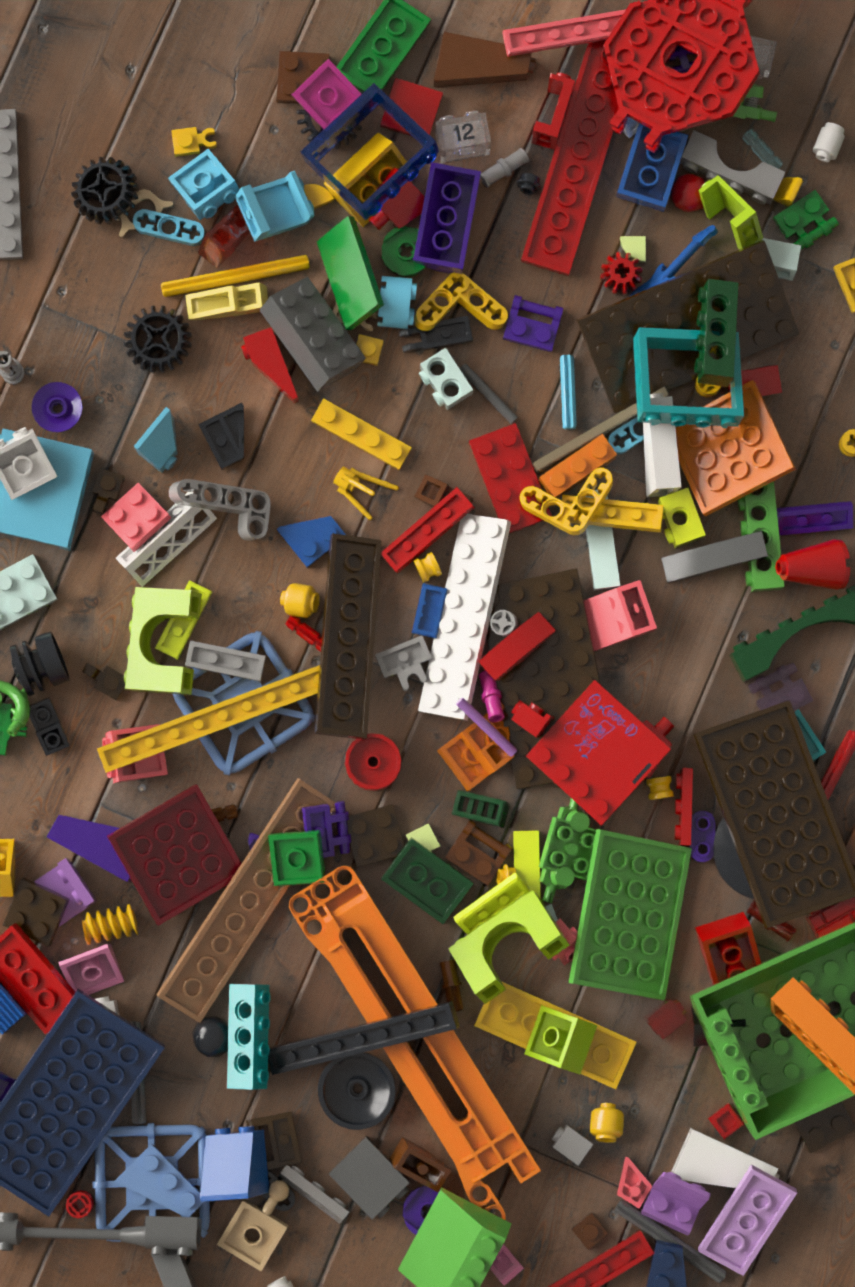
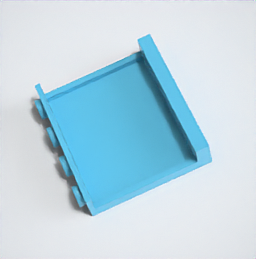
(53, 508)

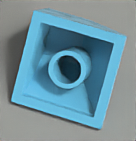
(159, 442)

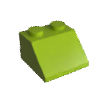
(560, 1040)

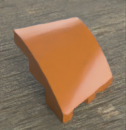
(474, 754)

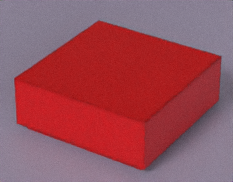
(726, 1121)

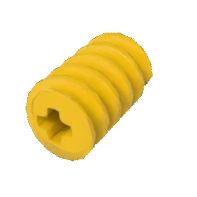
(109, 924)

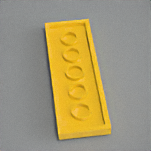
(513, 1017)

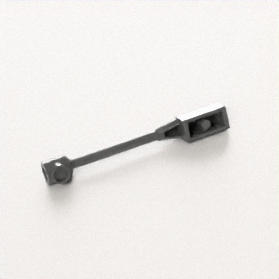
(157, 1234)

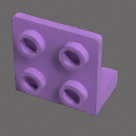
(68, 882)
(675, 1202)

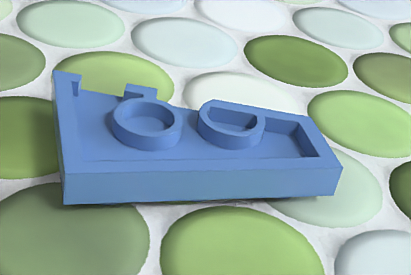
(161, 1182)

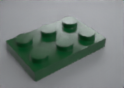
(427, 880)

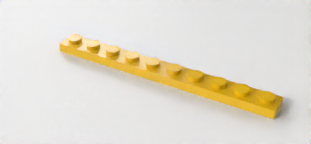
(209, 720)

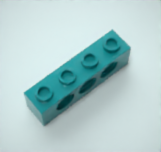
(240, 1026)

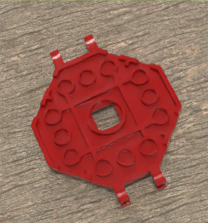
(672, 99)

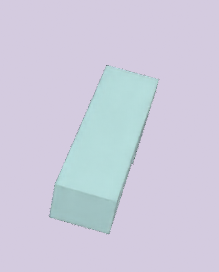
(602, 556)

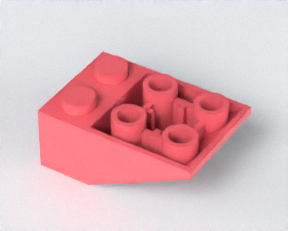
(619, 615)

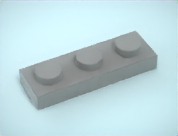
(225, 661)
(314, 1193)

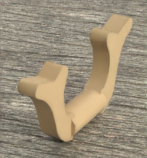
(143, 195)

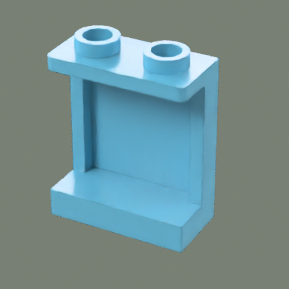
(275, 206)

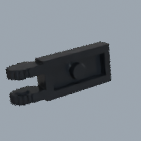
(444, 334)

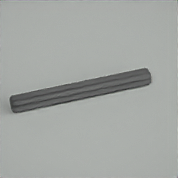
(660, 1233)

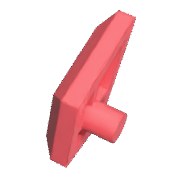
(633, 1185)

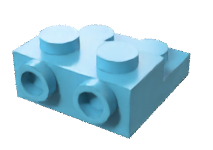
(204, 185)

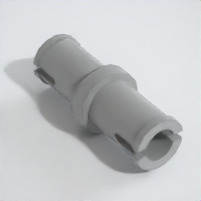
(504, 167)

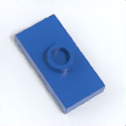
(429, 611)

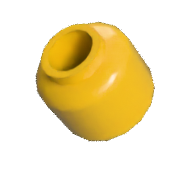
(300, 600)
(607, 1123)

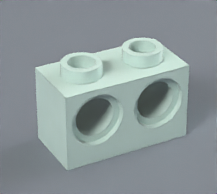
(451, 376)

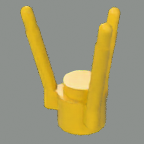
(348, 480)

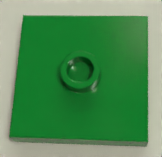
(296, 857)

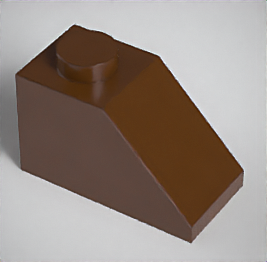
(419, 1164)

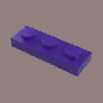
(815, 518)

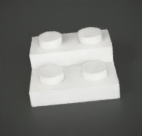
(24, 463)

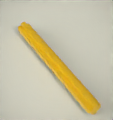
(235, 275)

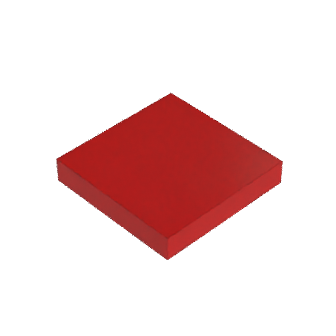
(416, 101)

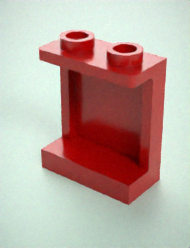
(545, 134)

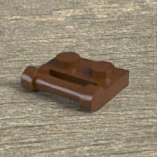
(474, 860)

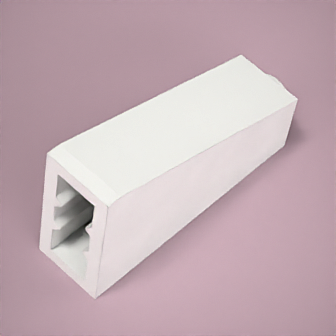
(661, 454)
(714, 1162)

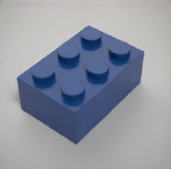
(650, 175)

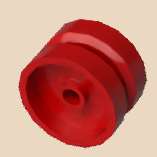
(383, 773)

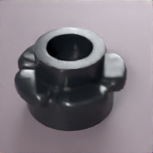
(529, 183)

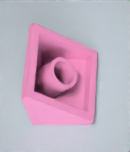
(92, 970)

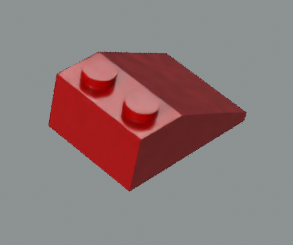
(728, 947)

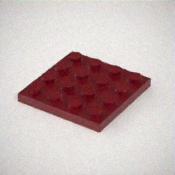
(176, 854)

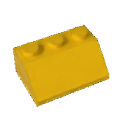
(366, 172)

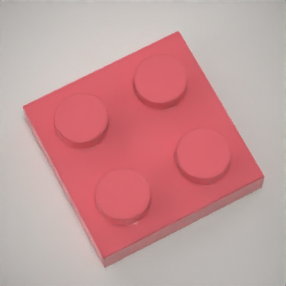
(136, 517)

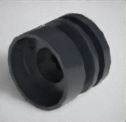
(39, 663)

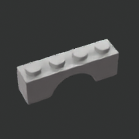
(759, 182)

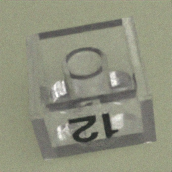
(463, 136)

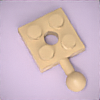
(269, 1227)

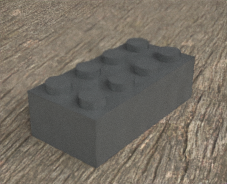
(312, 333)

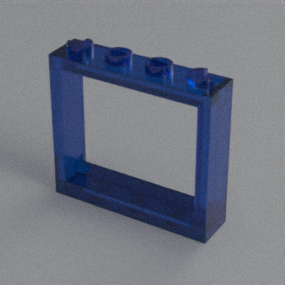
(345, 124)

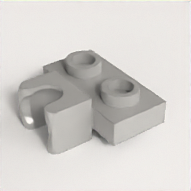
(405, 661)

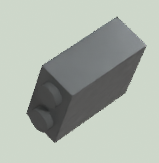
(370, 1178)

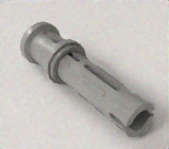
(5, 370)

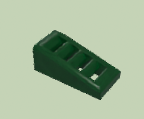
(501, 814)

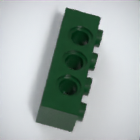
(725, 296)

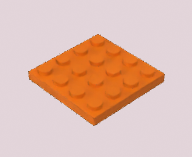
(734, 460)

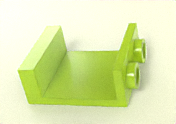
(719, 195)

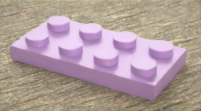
(747, 1220)

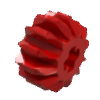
(627, 267)

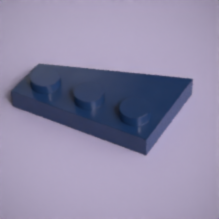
(667, 1266)

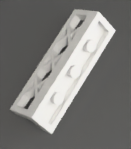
(181, 518)

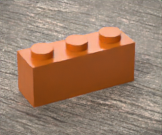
(577, 467)

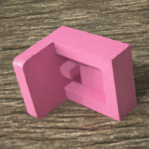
(505, 1266)

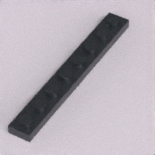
(363, 1038)

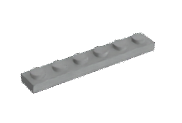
(10, 200)

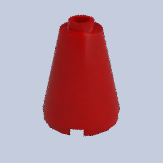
(817, 565)

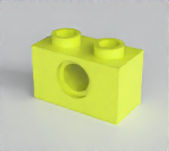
(681, 503)

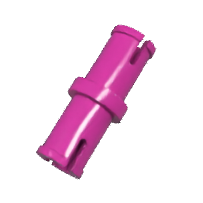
(491, 697)

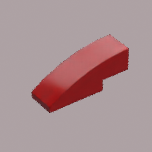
(517, 646)

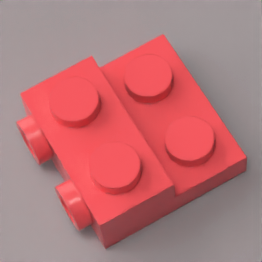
(145, 768)

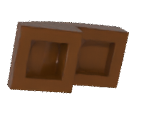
(433, 491)

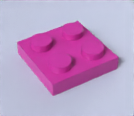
(326, 94)

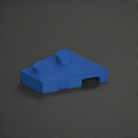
(310, 538)

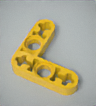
(462, 296)
(569, 512)

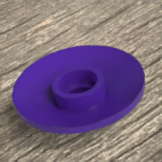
(50, 396)

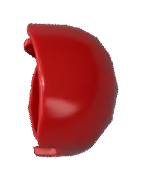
(686, 193)

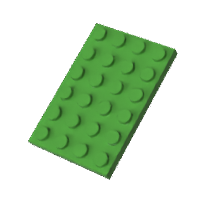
(630, 915)

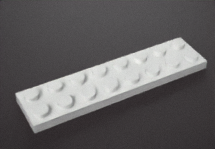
(465, 615)

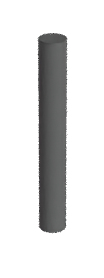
(482, 387)

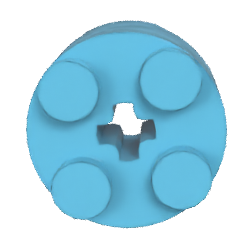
(396, 301)

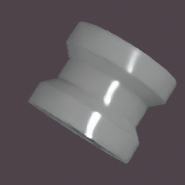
(499, 622)

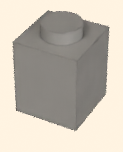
(571, 1144)

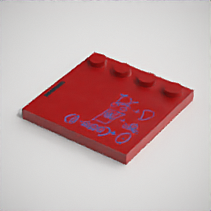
(598, 752)

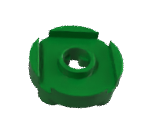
(391, 251)

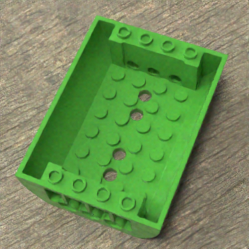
(784, 1079)

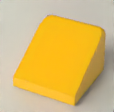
(788, 190)

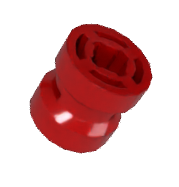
(83, 1201)

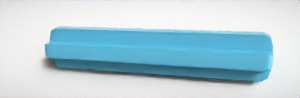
(568, 392)

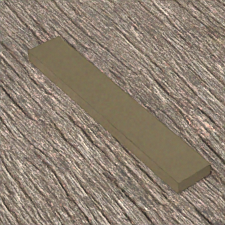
(576, 444)

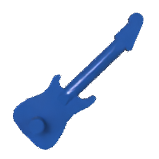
(663, 274)

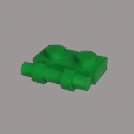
(803, 213)

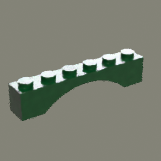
(757, 656)

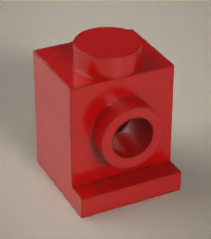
(531, 718)

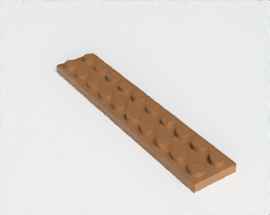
(236, 915)

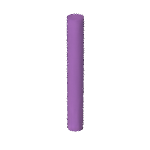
(492, 732)

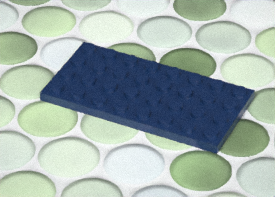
(69, 1099)

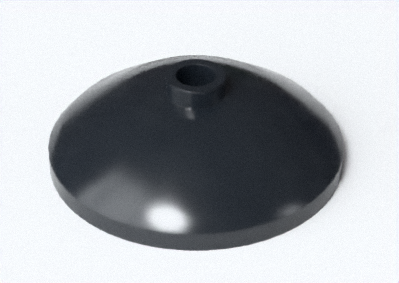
(346, 1105)

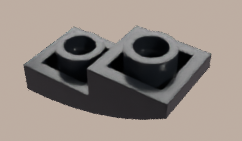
(48, 726)

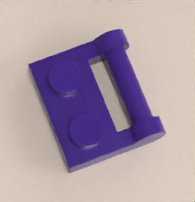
(532, 332)

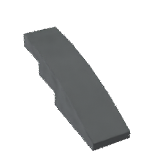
(714, 557)

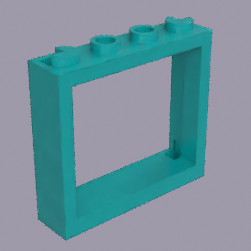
(680, 415)

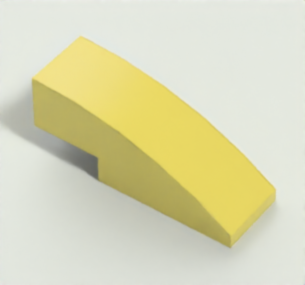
(226, 301)

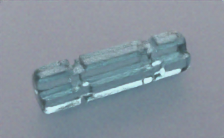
(761, 149)

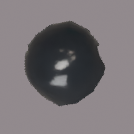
(211, 1037)

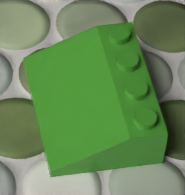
(454, 1244)

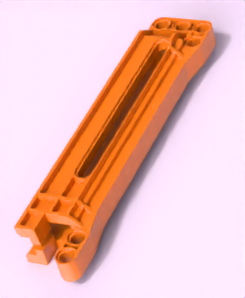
(485, 1135)

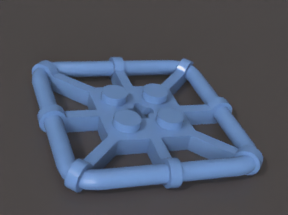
(238, 686)
(134, 1200)

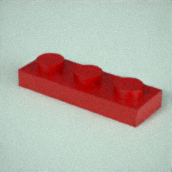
(683, 806)

